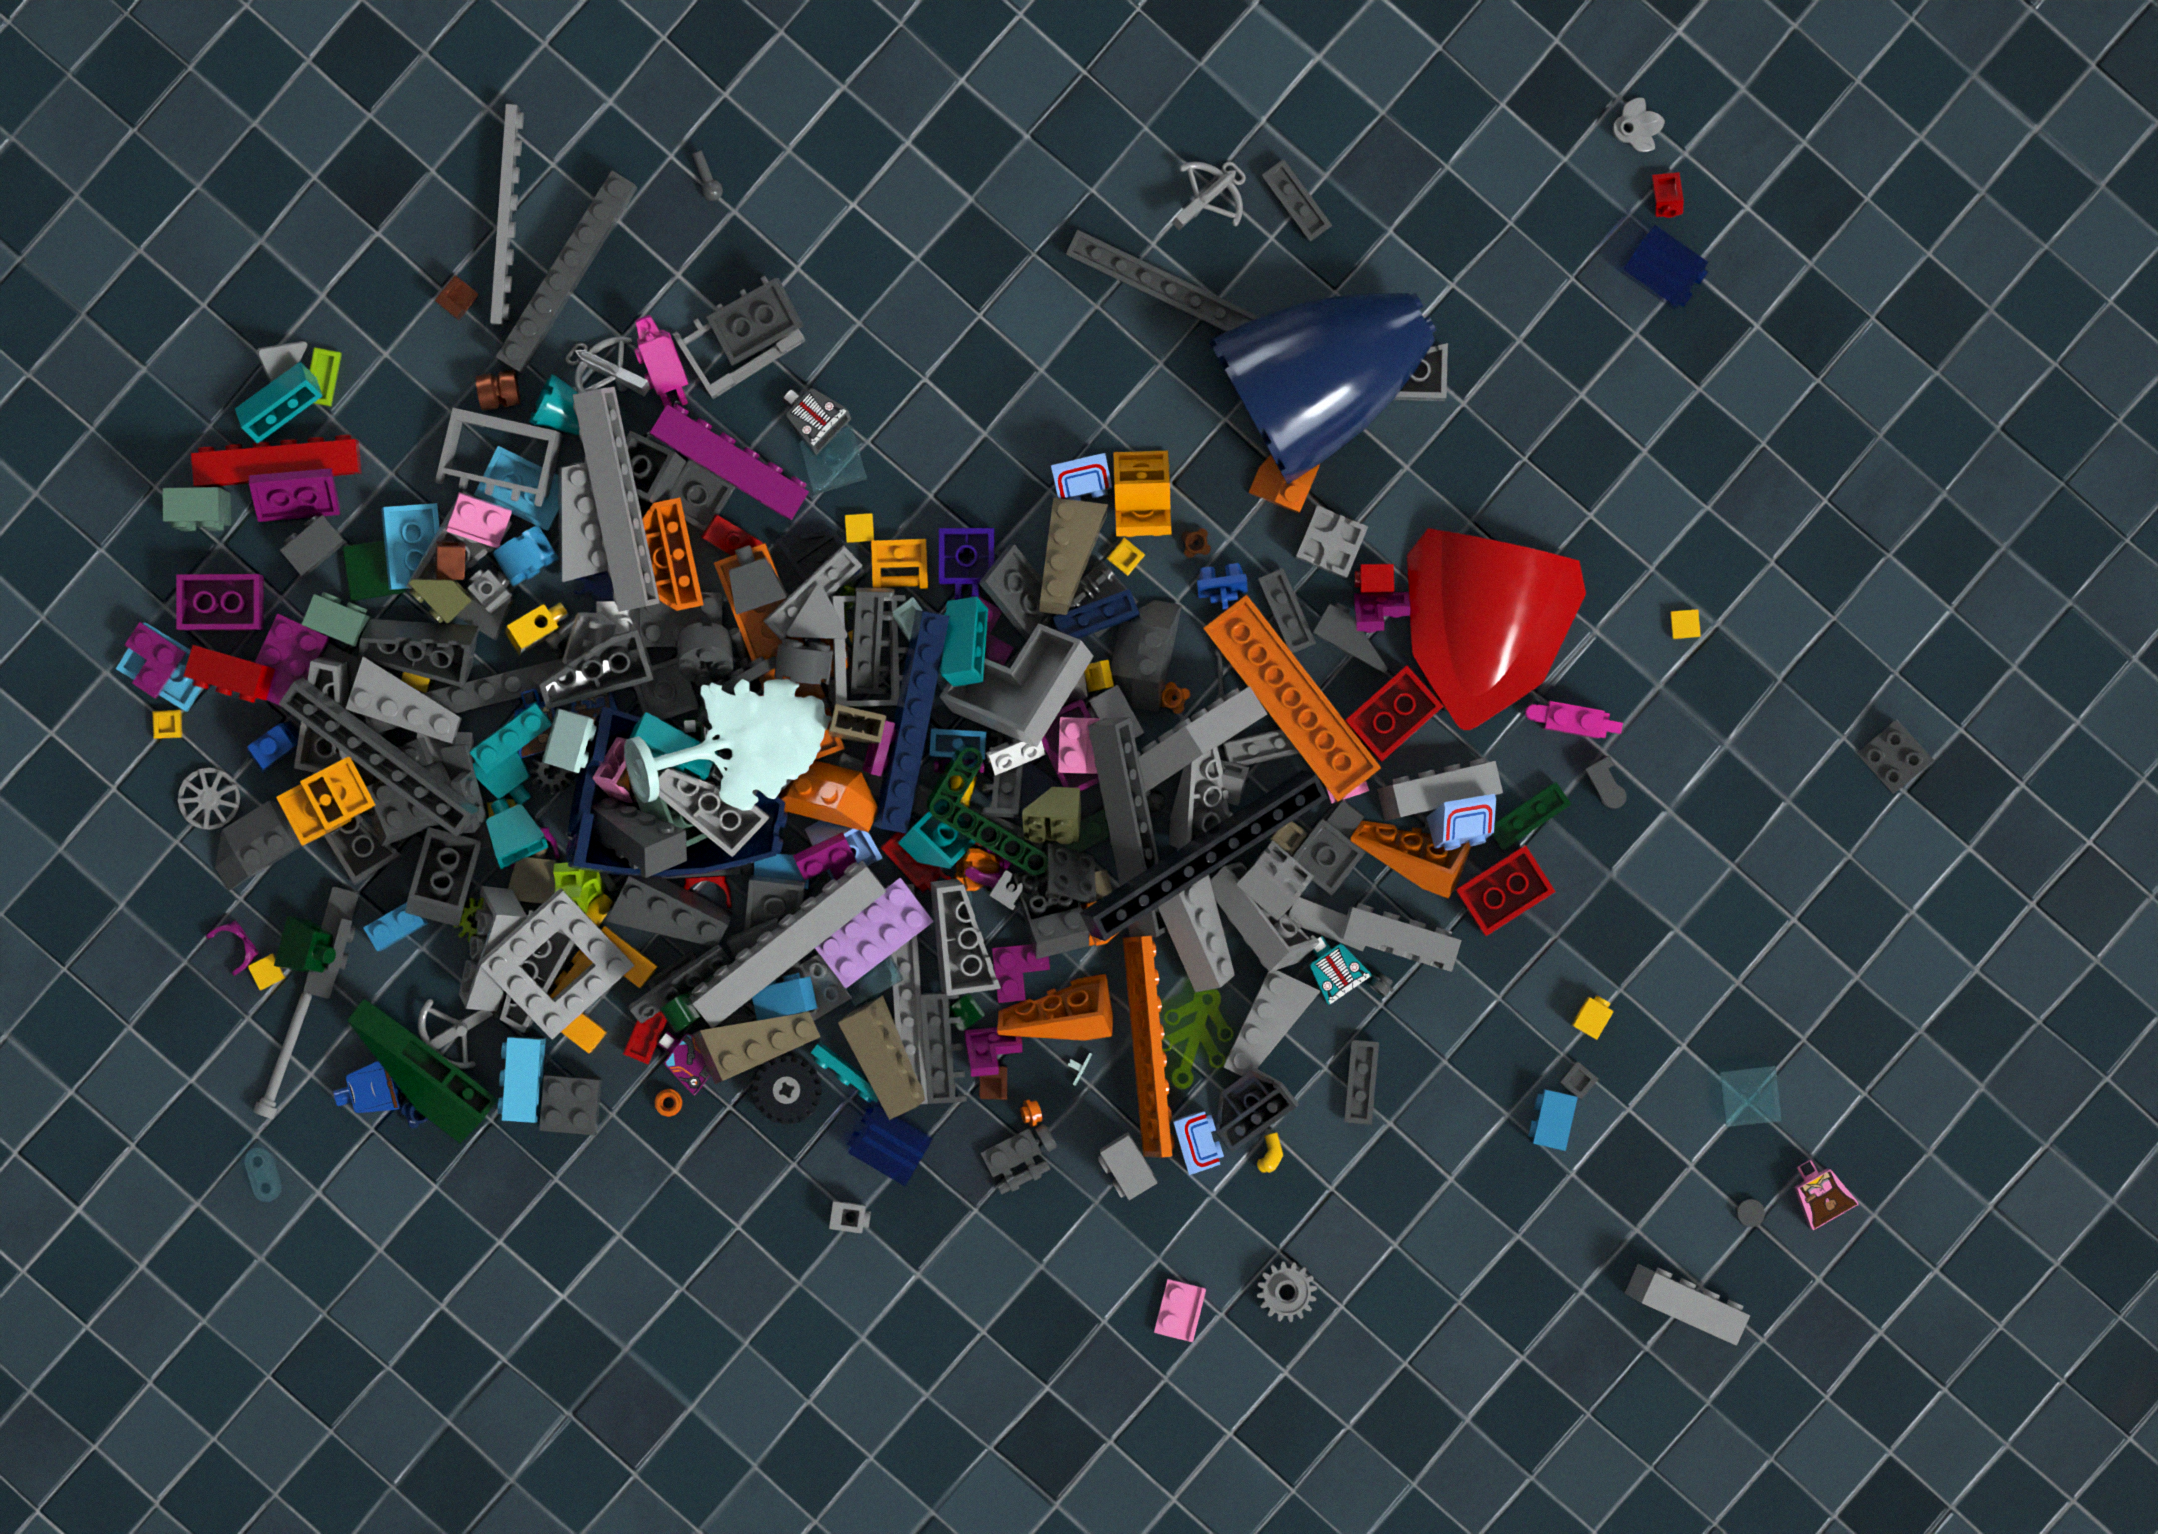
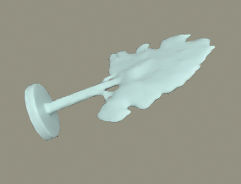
(768, 735)

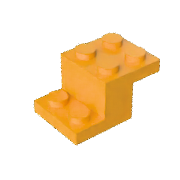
(1142, 493)
(325, 801)

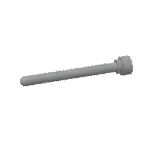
(266, 1106)

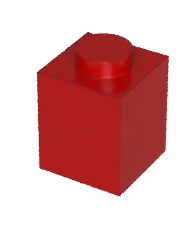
(1375, 578)

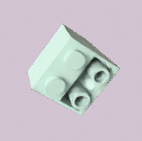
(569, 740)

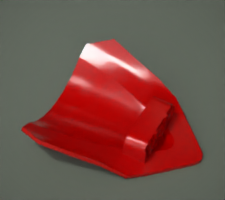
(1487, 619)

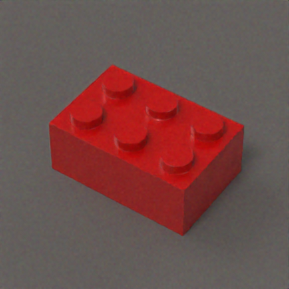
(1393, 713)
(1504, 890)

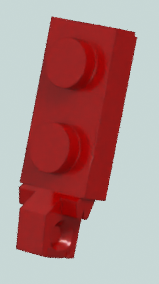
(916, 872)

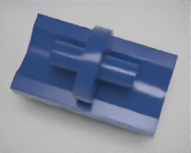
(1222, 588)

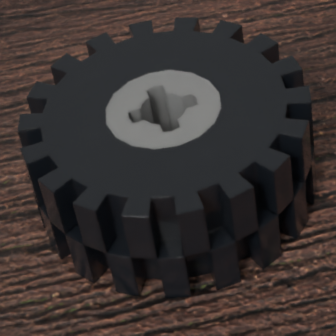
(800, 1084)

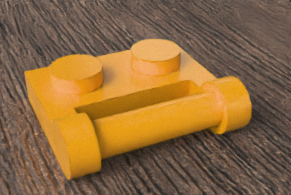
(899, 555)

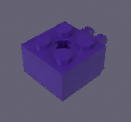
(952, 544)

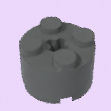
(704, 653)
(803, 662)

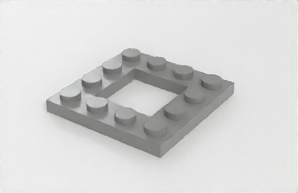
(554, 914)

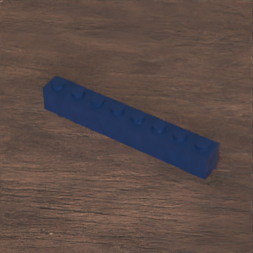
(911, 721)

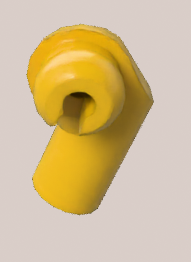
(1273, 1155)

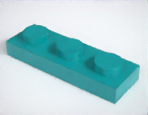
(510, 737)
(845, 1072)

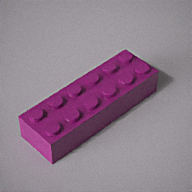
(729, 462)

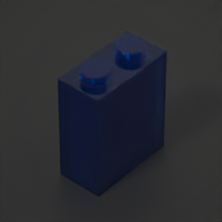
(1665, 268)
(889, 1145)

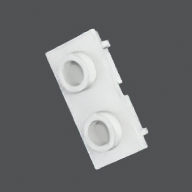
(1010, 756)

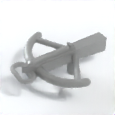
(1225, 180)
(623, 378)
(458, 1029)

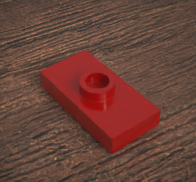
(728, 536)
(645, 1038)

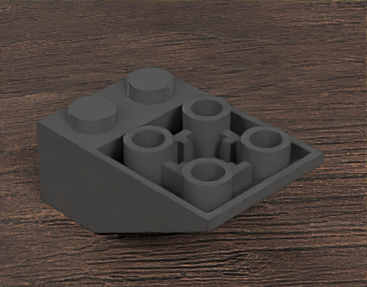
(1049, 925)

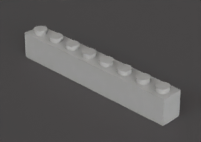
(615, 499)
(787, 943)

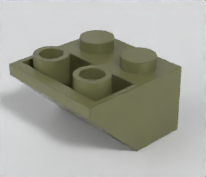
(443, 595)
(1054, 816)

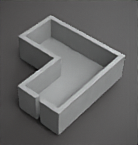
(1030, 693)
(1199, 736)

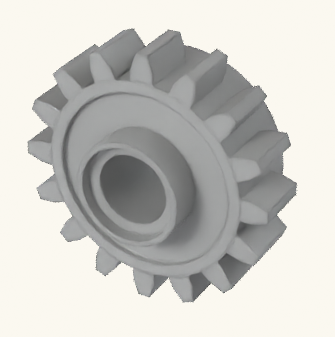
(1297, 1302)

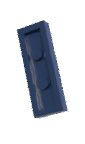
(1097, 615)

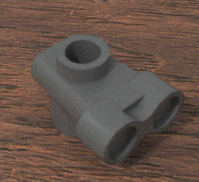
(558, 640)

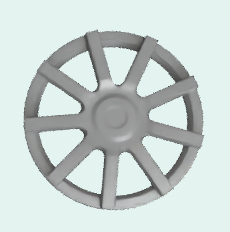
(208, 798)

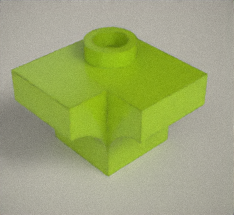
(578, 884)

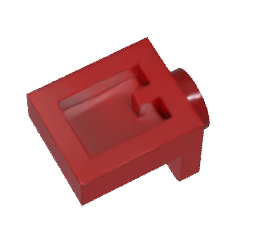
(1668, 194)

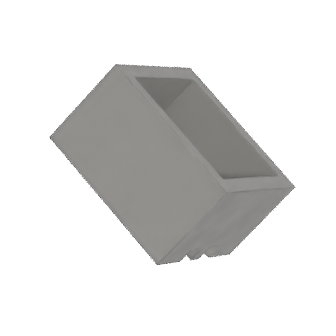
(1331, 542)
(1274, 880)

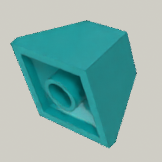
(935, 842)

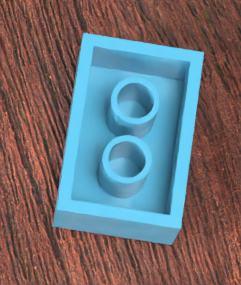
(522, 1079)

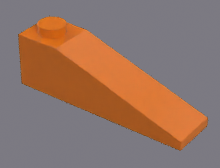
(1272, 487)
(1413, 855)
(1070, 1013)

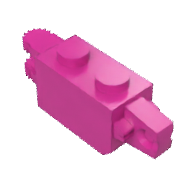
(661, 359)
(1573, 719)

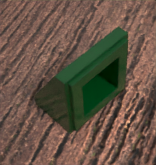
(968, 1010)

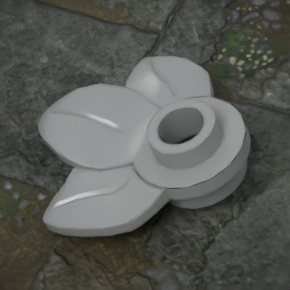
(1641, 125)

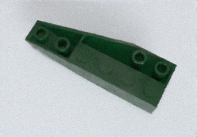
(422, 1074)

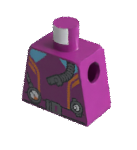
(685, 1061)

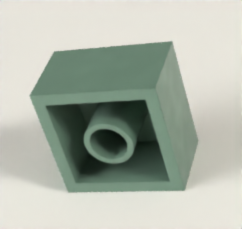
(335, 620)

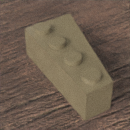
(1070, 543)
(748, 1044)
(883, 1057)

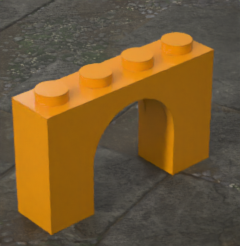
(583, 1029)

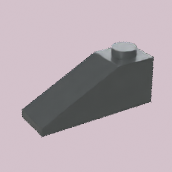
(1340, 631)

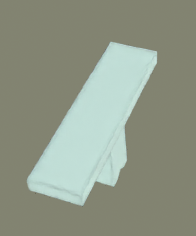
(1079, 1067)

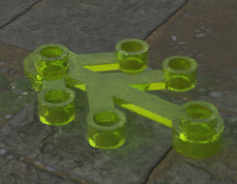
(1197, 1031)

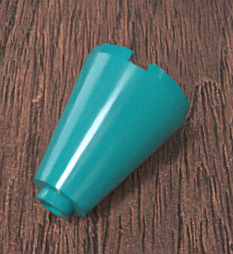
(556, 407)

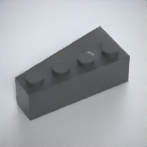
(668, 910)

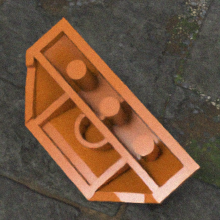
(672, 555)
(831, 796)

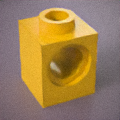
(1593, 1016)

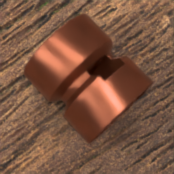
(498, 390)

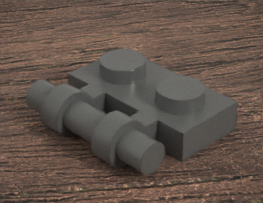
(1012, 1153)

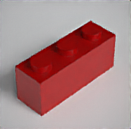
(229, 674)

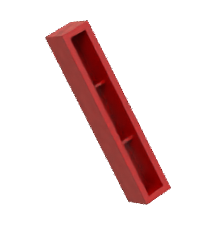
(235, 464)

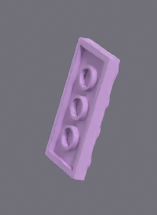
(874, 933)

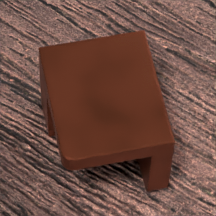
(457, 297)
(450, 560)
(994, 1085)

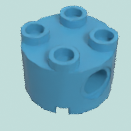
(525, 555)

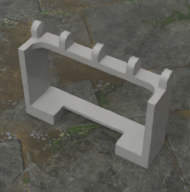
(730, 380)
(453, 432)
(837, 687)

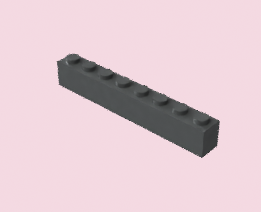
(566, 272)
(379, 756)
(1126, 809)

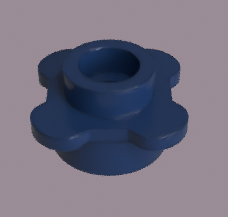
(413, 1120)

